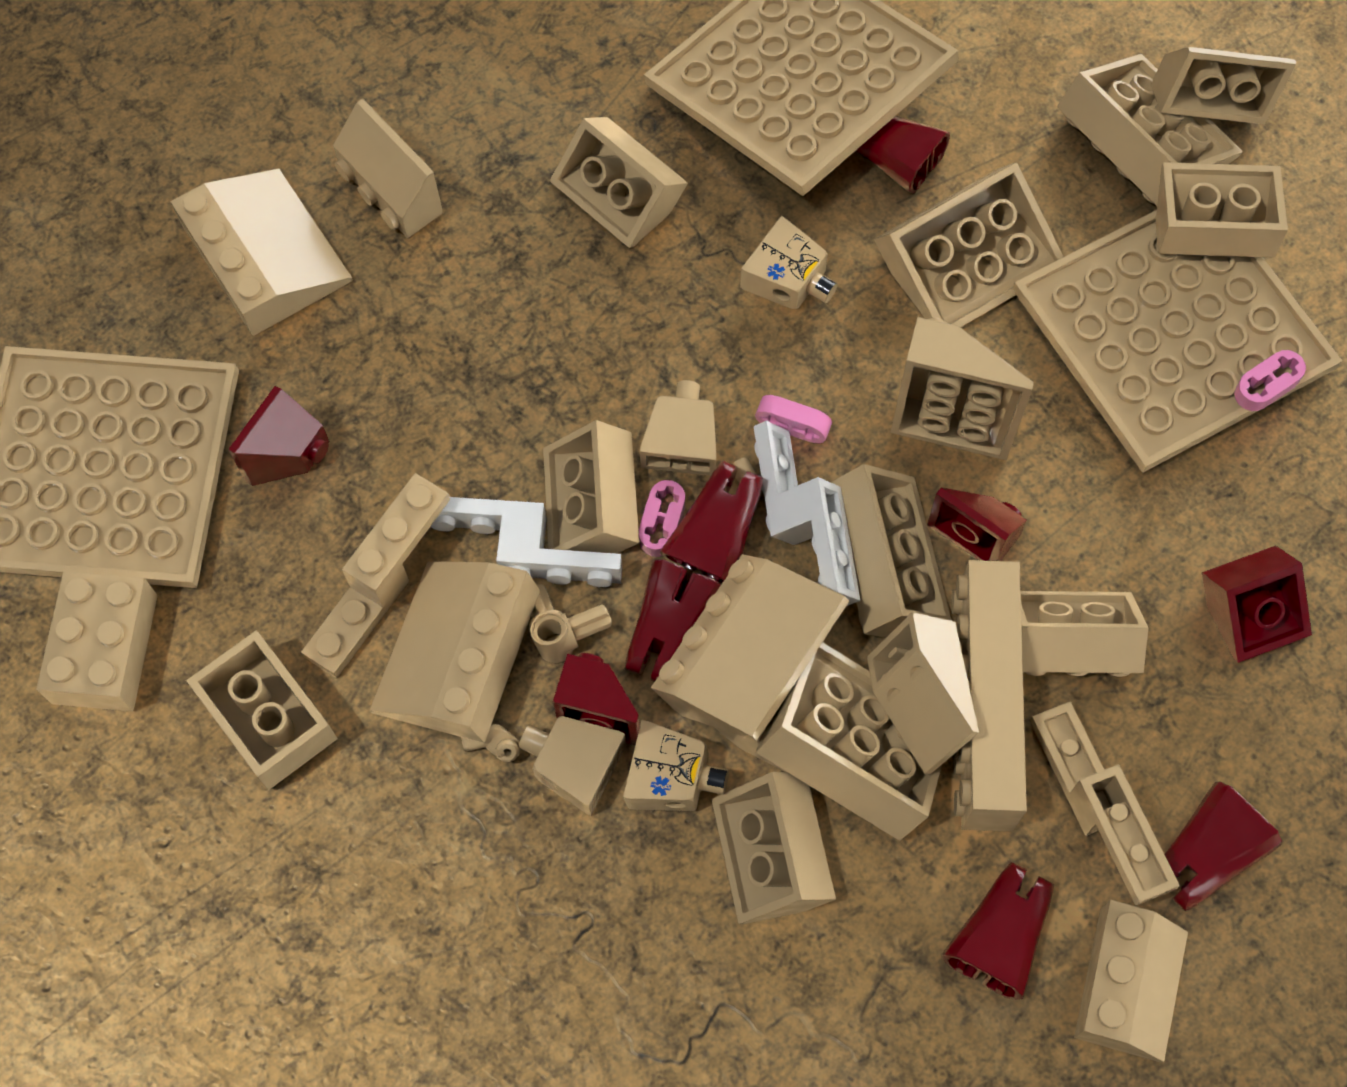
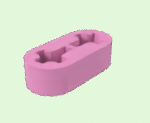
(1265, 374)
(798, 419)
(653, 515)

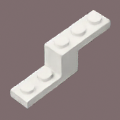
(805, 511)
(523, 538)

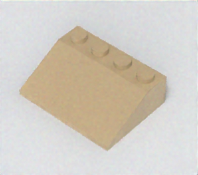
(1123, 121)
(261, 246)
(970, 248)
(959, 392)
(457, 647)
(748, 647)
(847, 747)

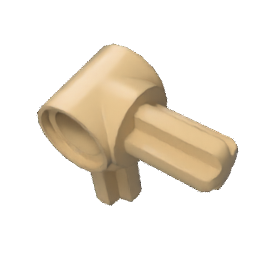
(549, 621)

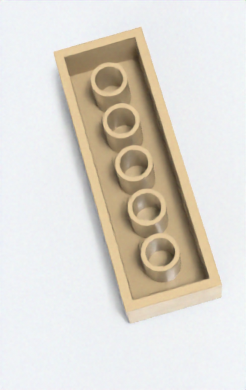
(991, 642)

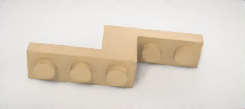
(375, 575)
(1104, 803)

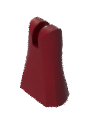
(906, 151)
(716, 524)
(666, 614)
(1219, 843)
(1002, 934)

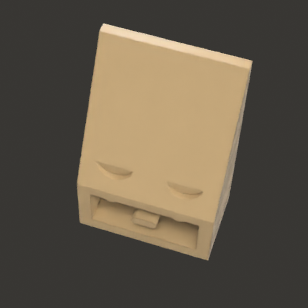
(925, 688)

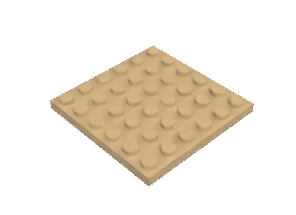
(800, 79)
(1167, 335)
(109, 462)

